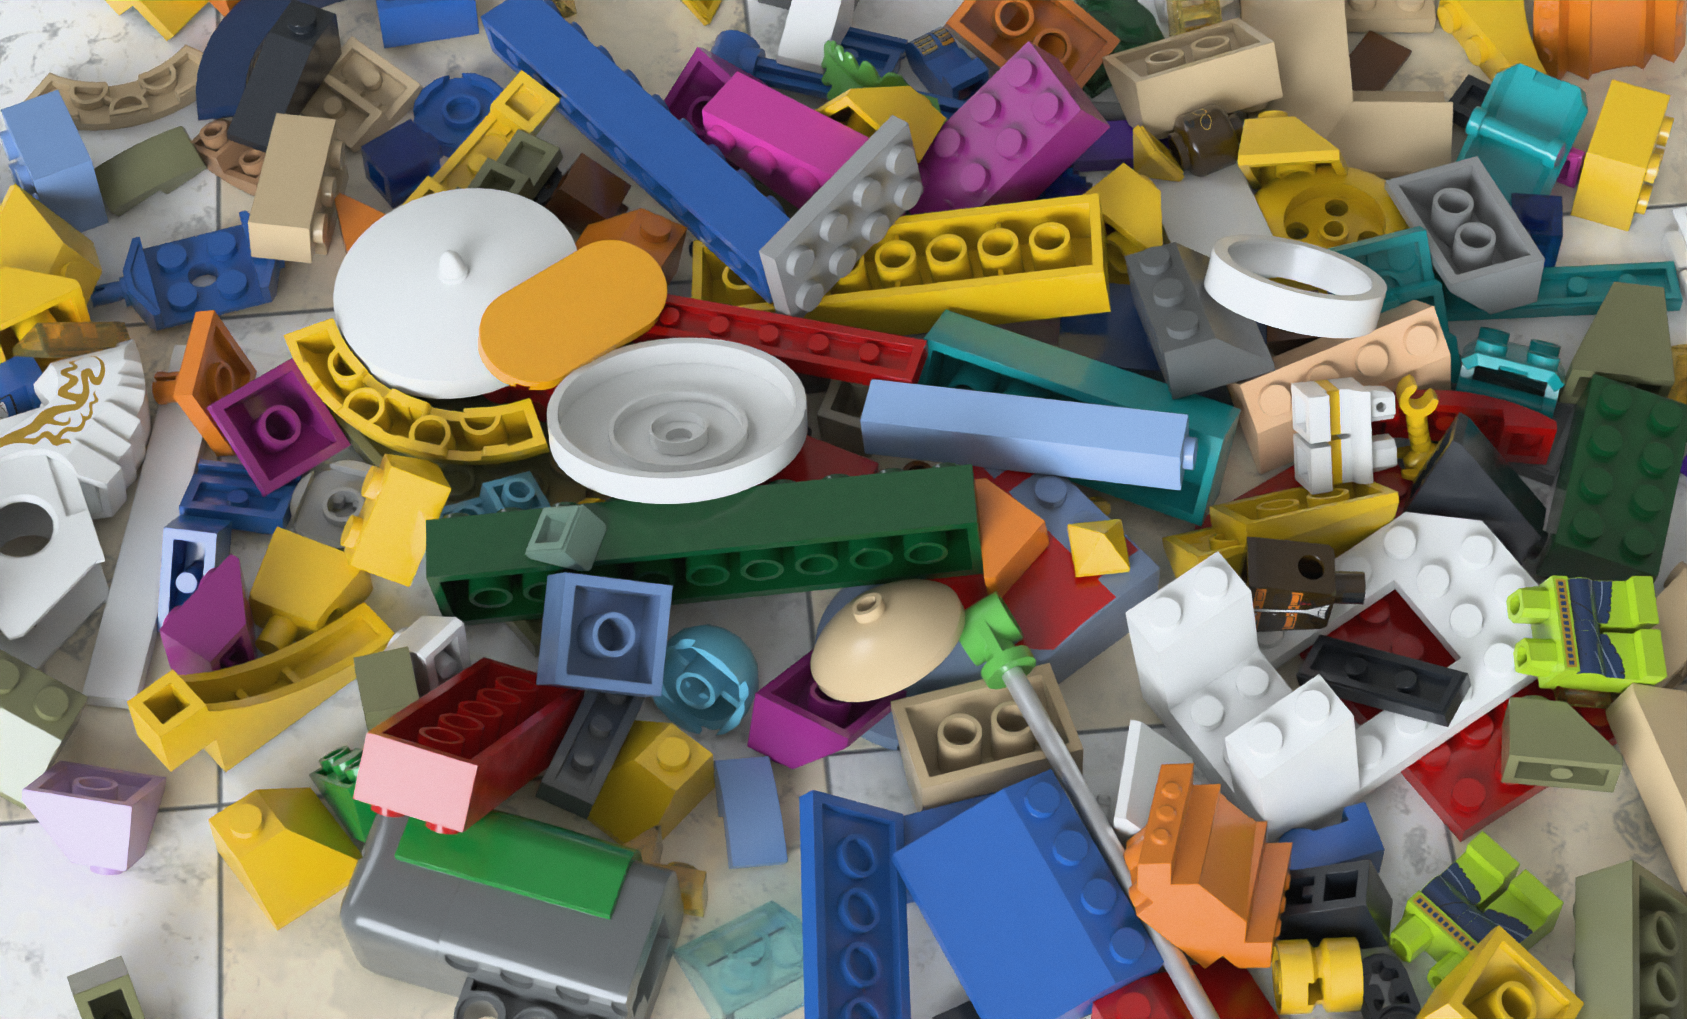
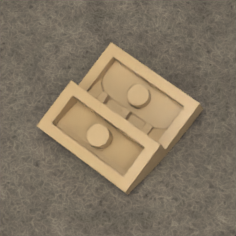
(363, 95)

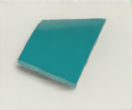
(1407, 269)

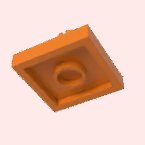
(209, 371)

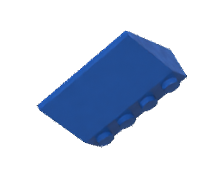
(1026, 906)

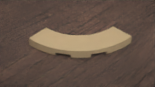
(130, 104)

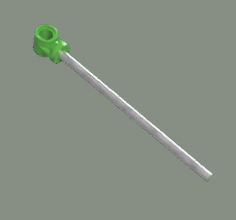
(991, 638)

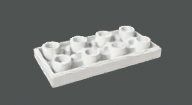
(1208, 209)

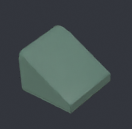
(567, 537)

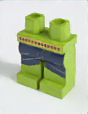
(1589, 633)
(1469, 902)

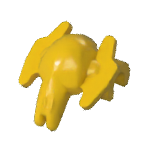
(1417, 426)

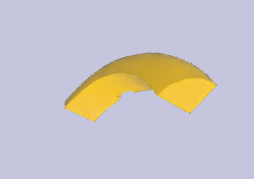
(405, 422)

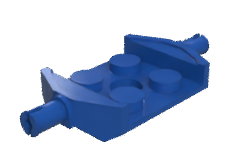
(161, 277)

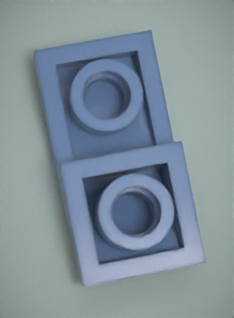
(750, 812)

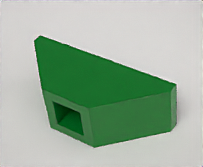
(337, 784)

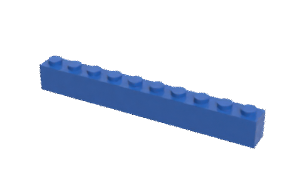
(640, 135)

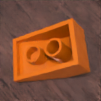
(1061, 27)

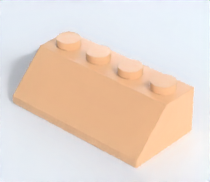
(1402, 344)

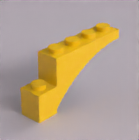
(1491, 33)
(251, 703)

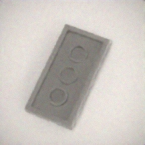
(842, 220)

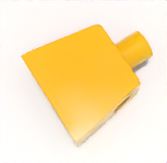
(302, 589)

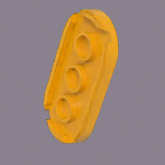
(571, 314)

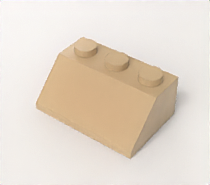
(1179, 74)
(976, 739)

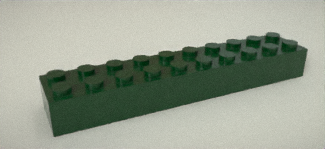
(727, 547)

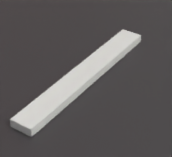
(131, 610)

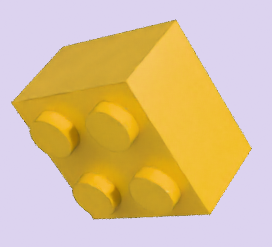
(1623, 156)

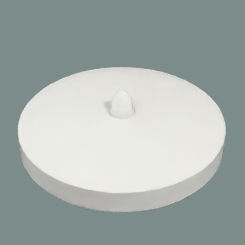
(426, 275)
(677, 420)

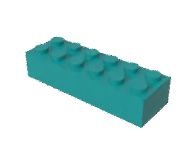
(995, 360)

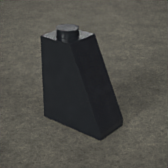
(1474, 482)

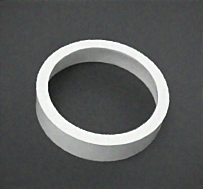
(1347, 314)

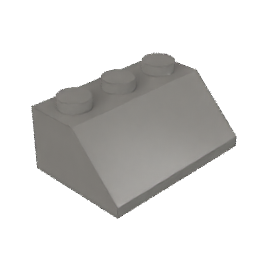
(1471, 234)

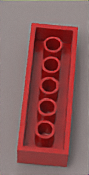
(464, 746)

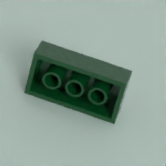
(1615, 484)

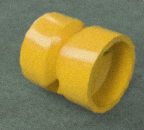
(1317, 976)

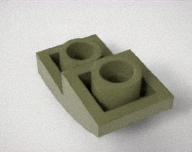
(147, 167)

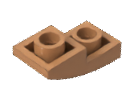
(227, 159)

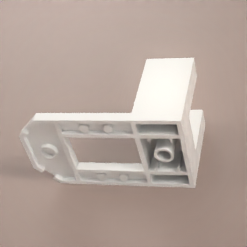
(1298, 751)

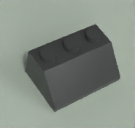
(1189, 331)

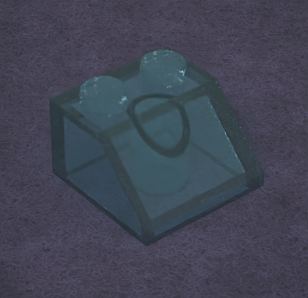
(748, 965)

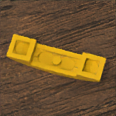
(519, 106)

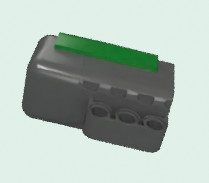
(514, 918)

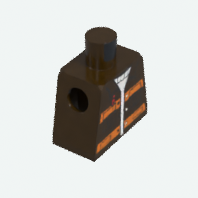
(1296, 583)

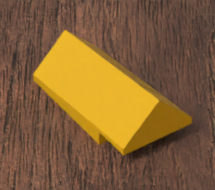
(1330, 518)

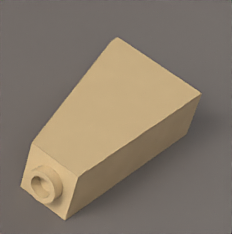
(1653, 741)

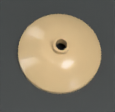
(887, 639)

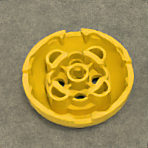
(1306, 204)

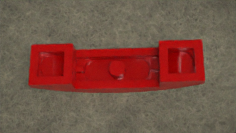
(1512, 429)

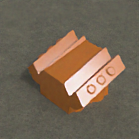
(1606, 34)
(1208, 873)

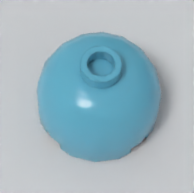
(707, 679)

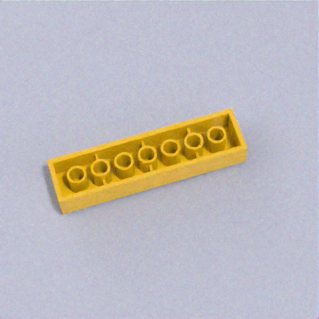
(973, 261)

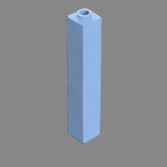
(1028, 434)

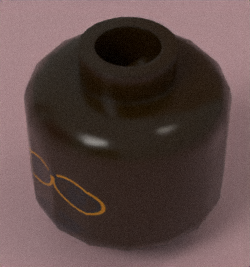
(1206, 140)

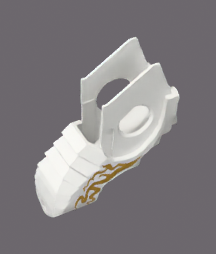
(57, 476)

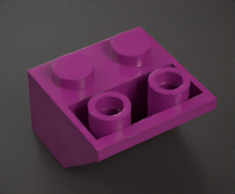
(213, 624)

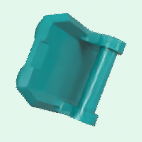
(1525, 129)
(1535, 361)

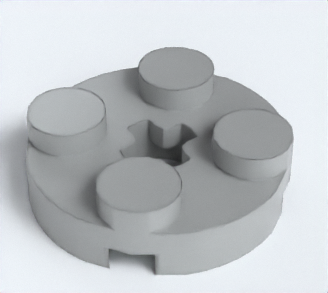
(321, 493)

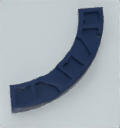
(231, 54)

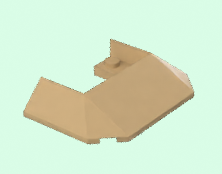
(1372, 129)

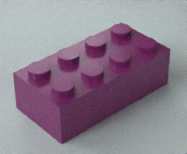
(1009, 137)

